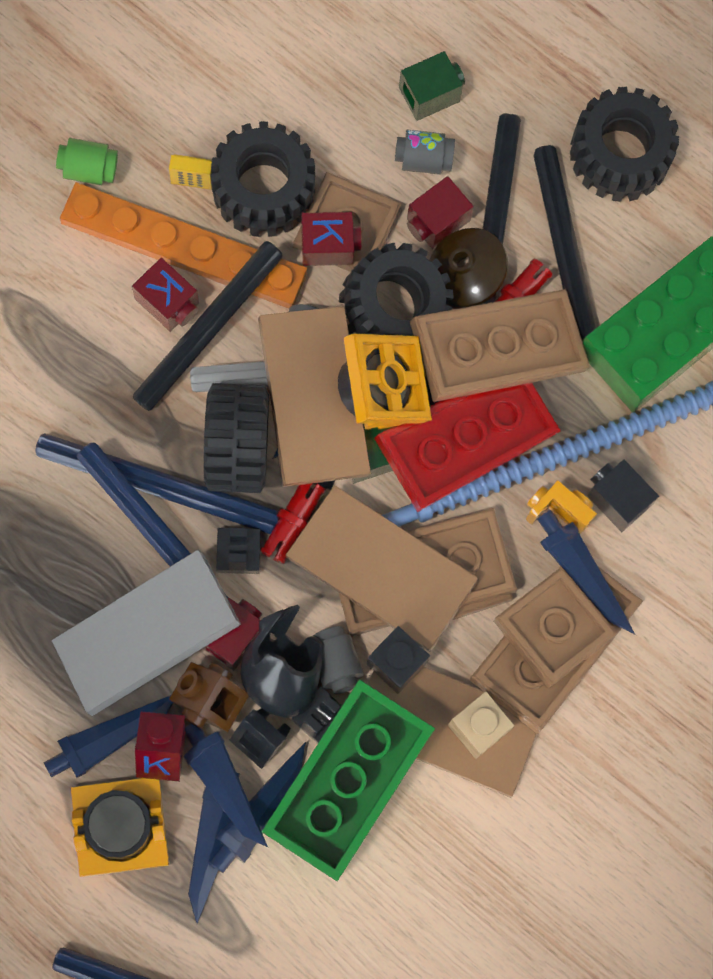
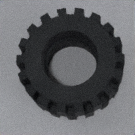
(629, 114)
(258, 148)
(400, 266)
(236, 438)

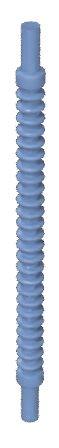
(561, 453)

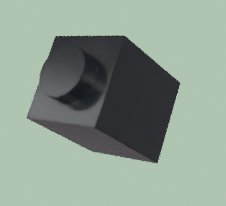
(621, 494)
(398, 659)

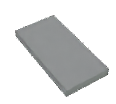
(145, 632)

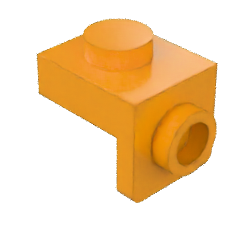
(566, 504)

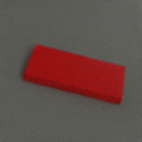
(465, 440)

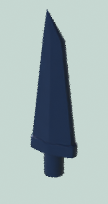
(574, 557)
(98, 742)
(216, 771)
(263, 806)
(203, 873)

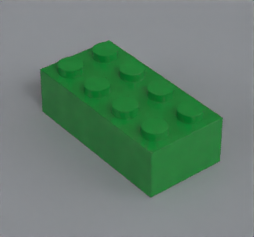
(657, 331)
(348, 780)

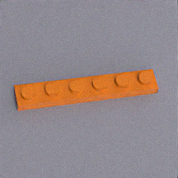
(175, 242)

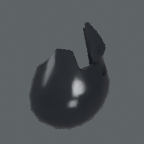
(278, 671)

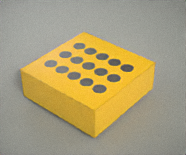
(190, 171)

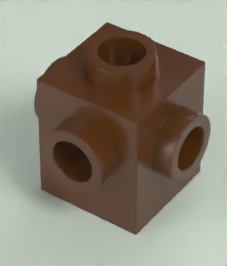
(209, 696)

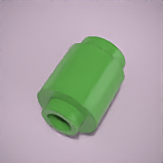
(87, 161)

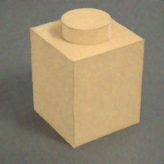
(480, 725)

